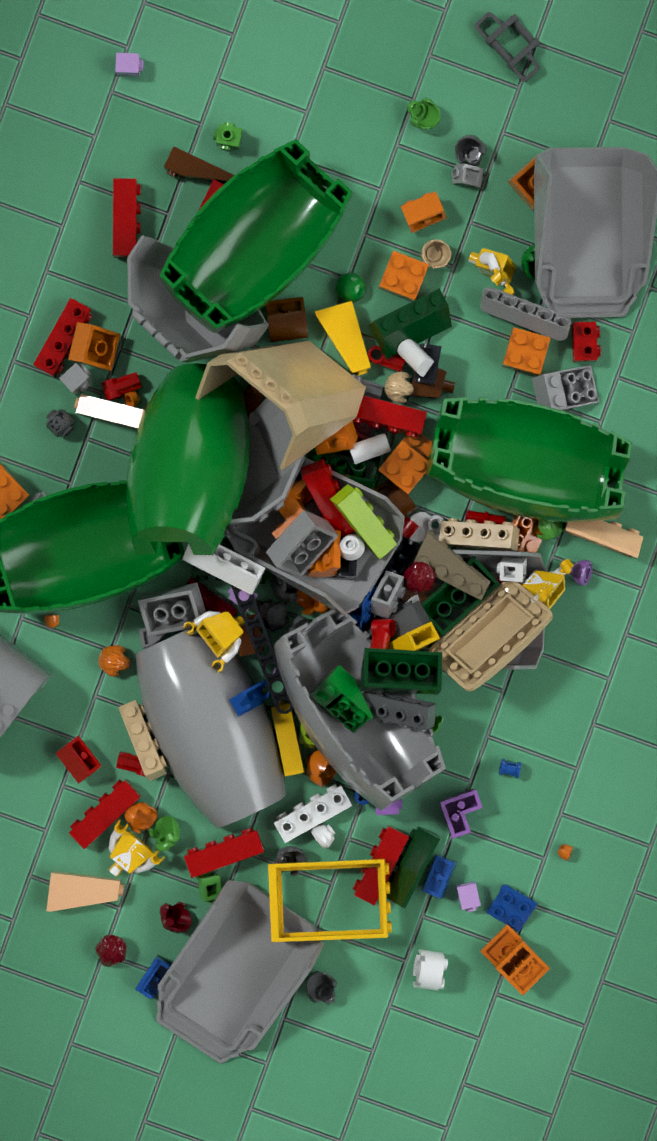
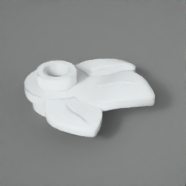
(424, 524)

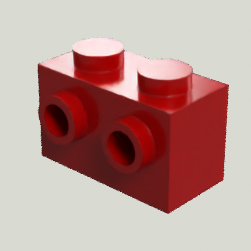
(585, 341)
(78, 759)

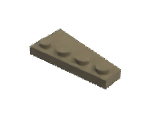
(451, 567)

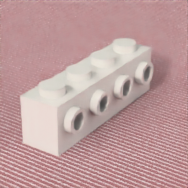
(228, 567)
(312, 813)

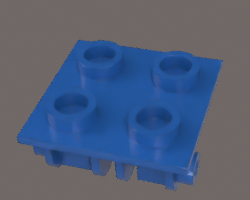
(363, 613)
(511, 907)

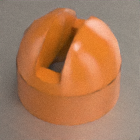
(131, 398)
(51, 620)
(565, 851)

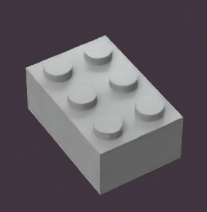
(302, 543)
(171, 608)

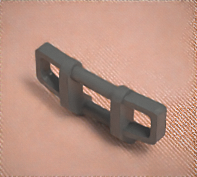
(511, 62)

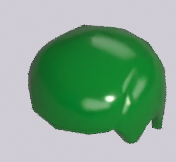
(350, 287)

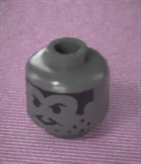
(60, 423)

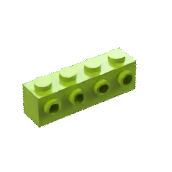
(363, 520)

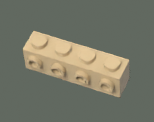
(479, 535)
(142, 740)

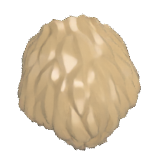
(397, 387)

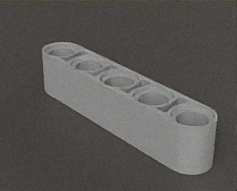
(525, 313)

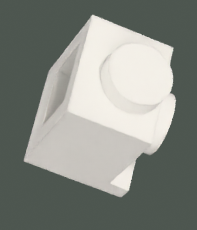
(507, 573)

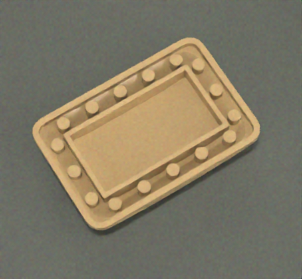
(492, 635)

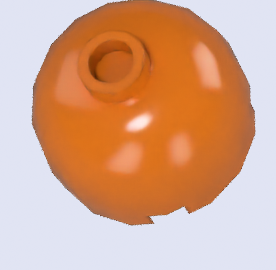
(319, 769)

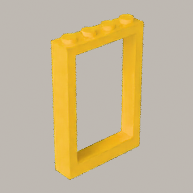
(276, 901)

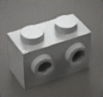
(77, 378)
(387, 595)

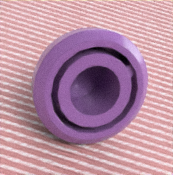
(581, 572)

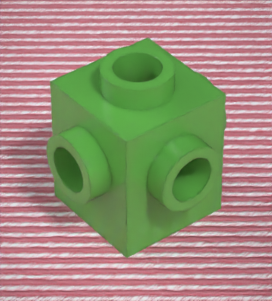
(233, 141)

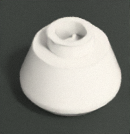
(352, 547)
(323, 835)

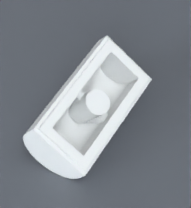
(415, 356)
(370, 448)

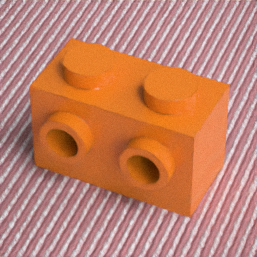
(423, 211)

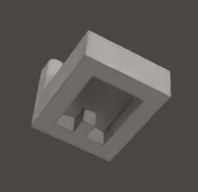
(467, 175)

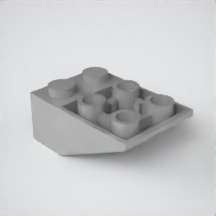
(566, 388)

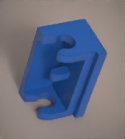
(249, 698)
(439, 876)
(149, 983)

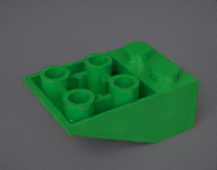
(343, 699)

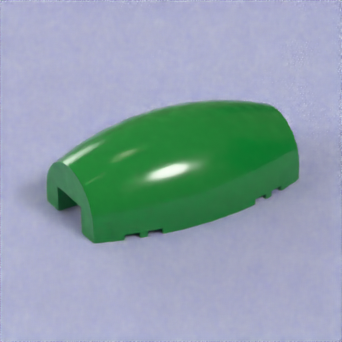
(254, 237)
(529, 460)
(187, 463)
(74, 551)

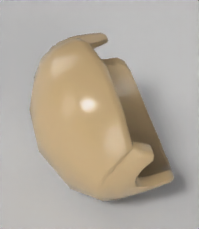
(436, 253)

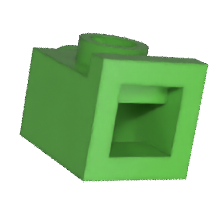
(206, 879)

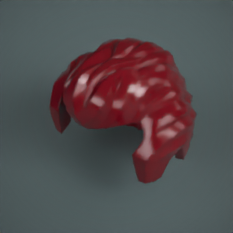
(419, 577)
(175, 917)
(111, 950)

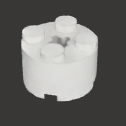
(429, 970)

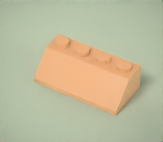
(608, 536)

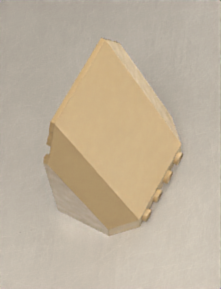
(299, 380)

